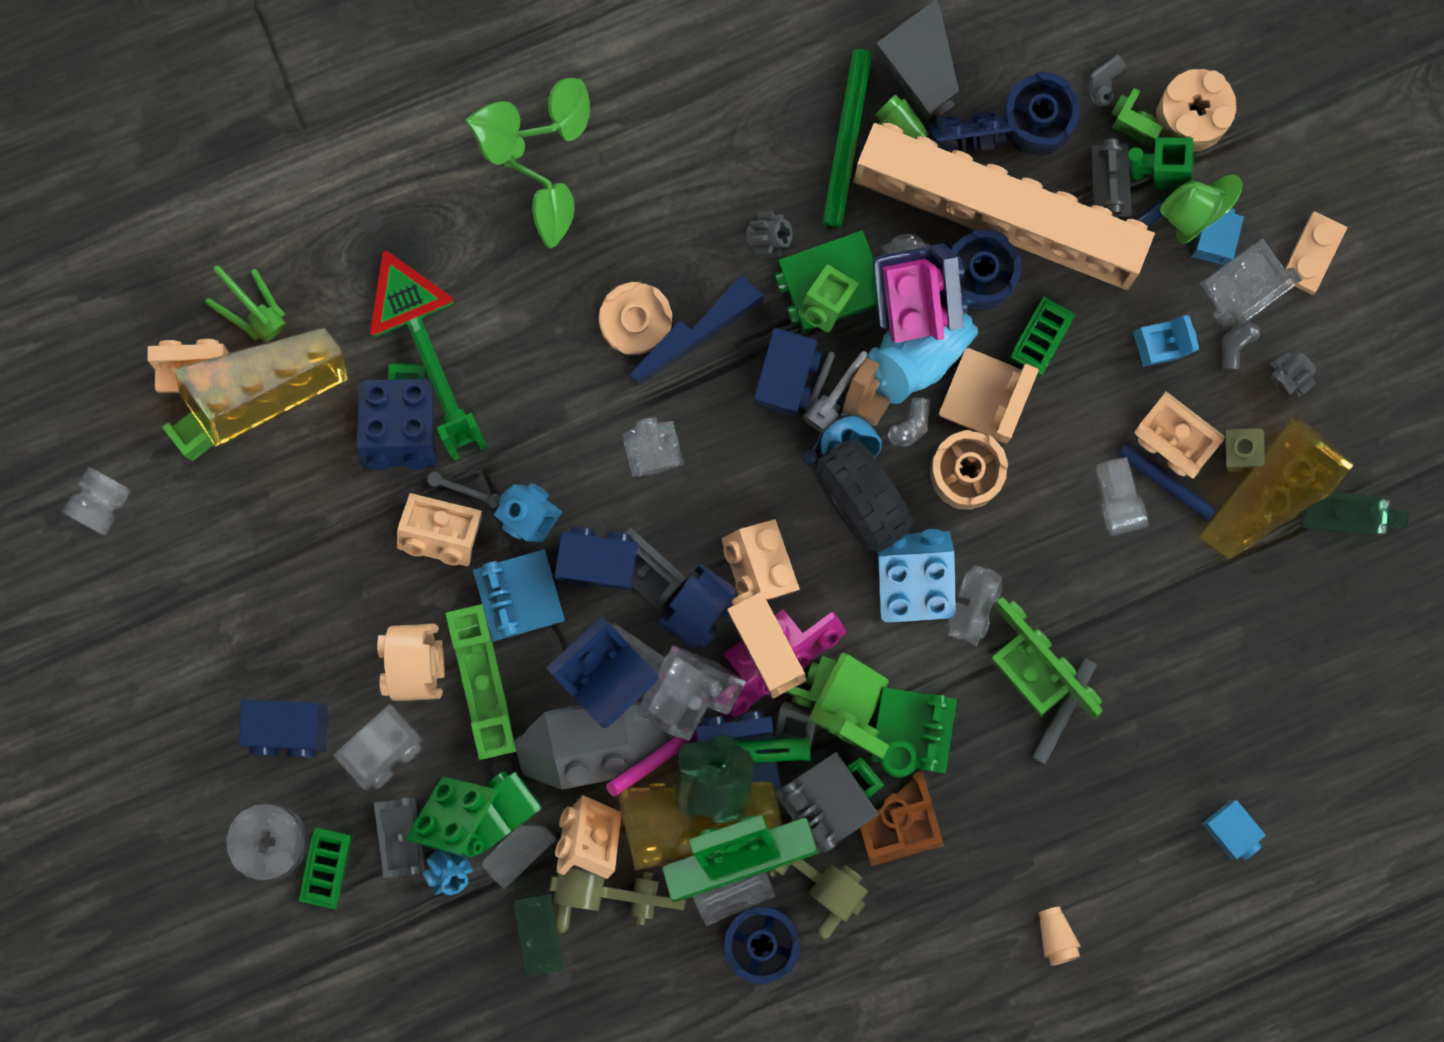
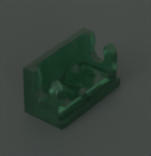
(538, 935)

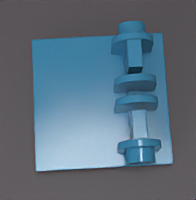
(518, 595)

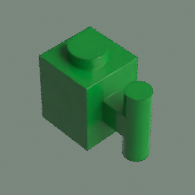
(1170, 164)

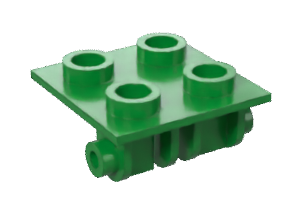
(922, 721)
(452, 817)

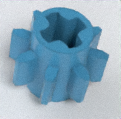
(447, 872)

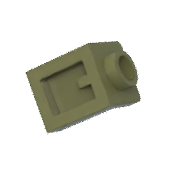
(1244, 449)

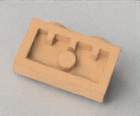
(438, 530)
(588, 837)

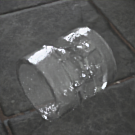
(96, 501)

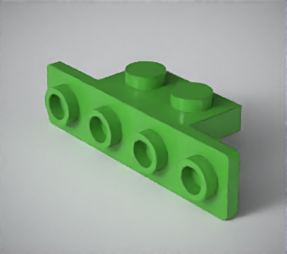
(1036, 670)

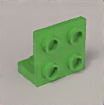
(850, 703)

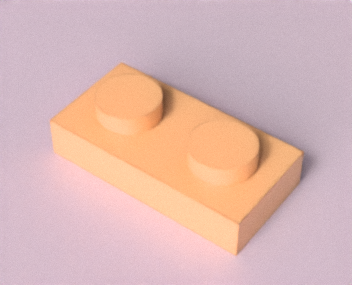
(1315, 251)

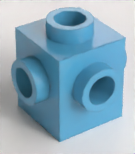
(527, 512)

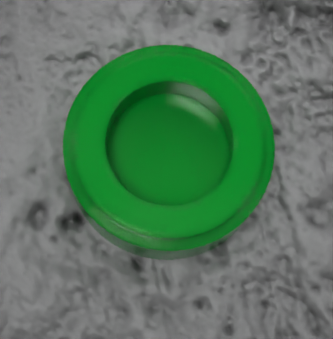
(900, 758)

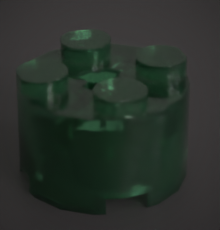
(714, 779)

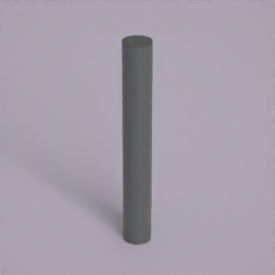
(1062, 714)

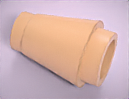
(1057, 936)

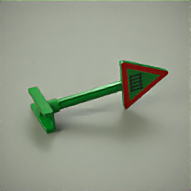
(405, 299)

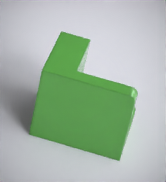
(189, 436)

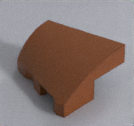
(903, 825)

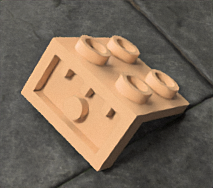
(987, 395)

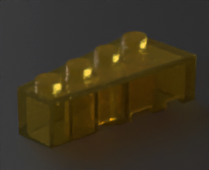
(259, 382)
(662, 832)

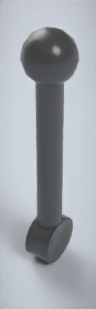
(435, 480)

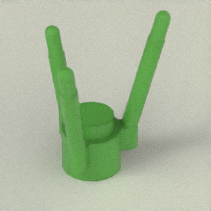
(264, 321)

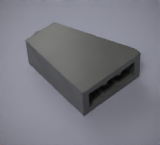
(922, 62)

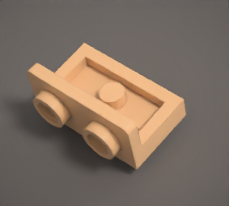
(172, 354)
(1178, 436)
(760, 560)

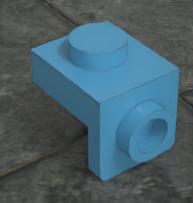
(1166, 341)

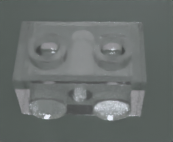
(379, 748)

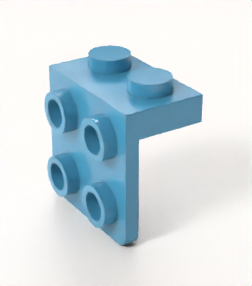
(917, 577)

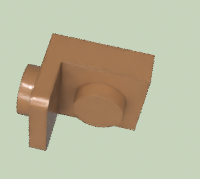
(863, 397)

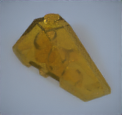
(1297, 473)

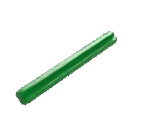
(847, 138)

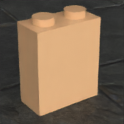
(766, 643)

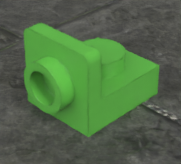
(1135, 125)
(827, 298)
(817, 677)

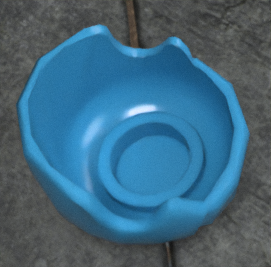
(851, 429)

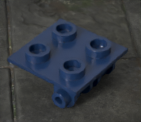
(985, 125)

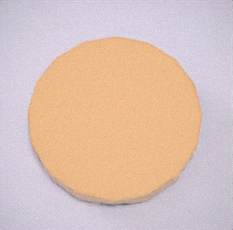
(635, 318)

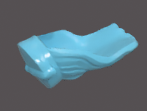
(919, 361)

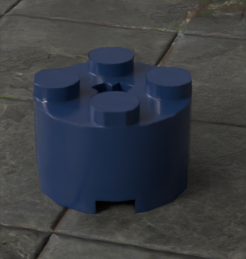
(1061, 115)
(1001, 259)
(698, 607)
(772, 963)

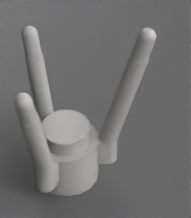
(824, 412)

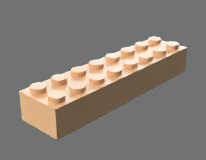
(992, 200)

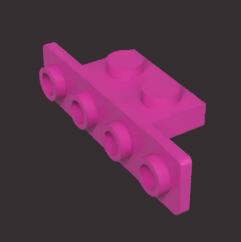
(805, 646)

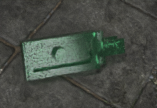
(1353, 515)

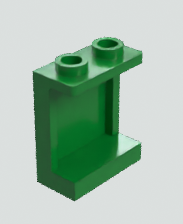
(847, 255)

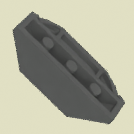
(573, 750)

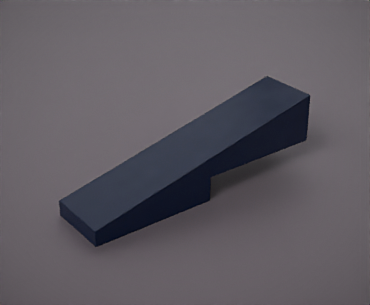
(681, 339)

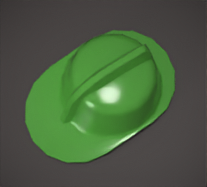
(1199, 205)

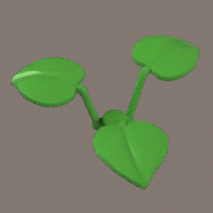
(501, 142)

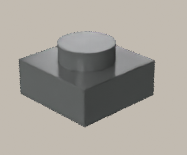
(794, 723)

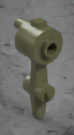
(585, 889)
(835, 890)

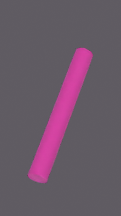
(647, 765)

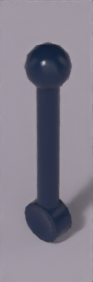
(810, 456)

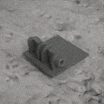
(829, 801)

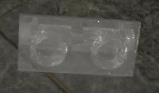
(972, 621)

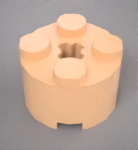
(1206, 91)
(975, 450)
(411, 662)

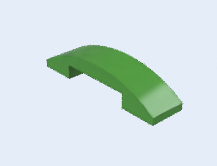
(481, 681)

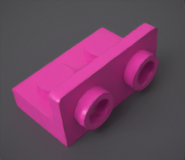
(914, 300)

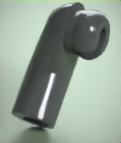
(1101, 81)
(1234, 341)

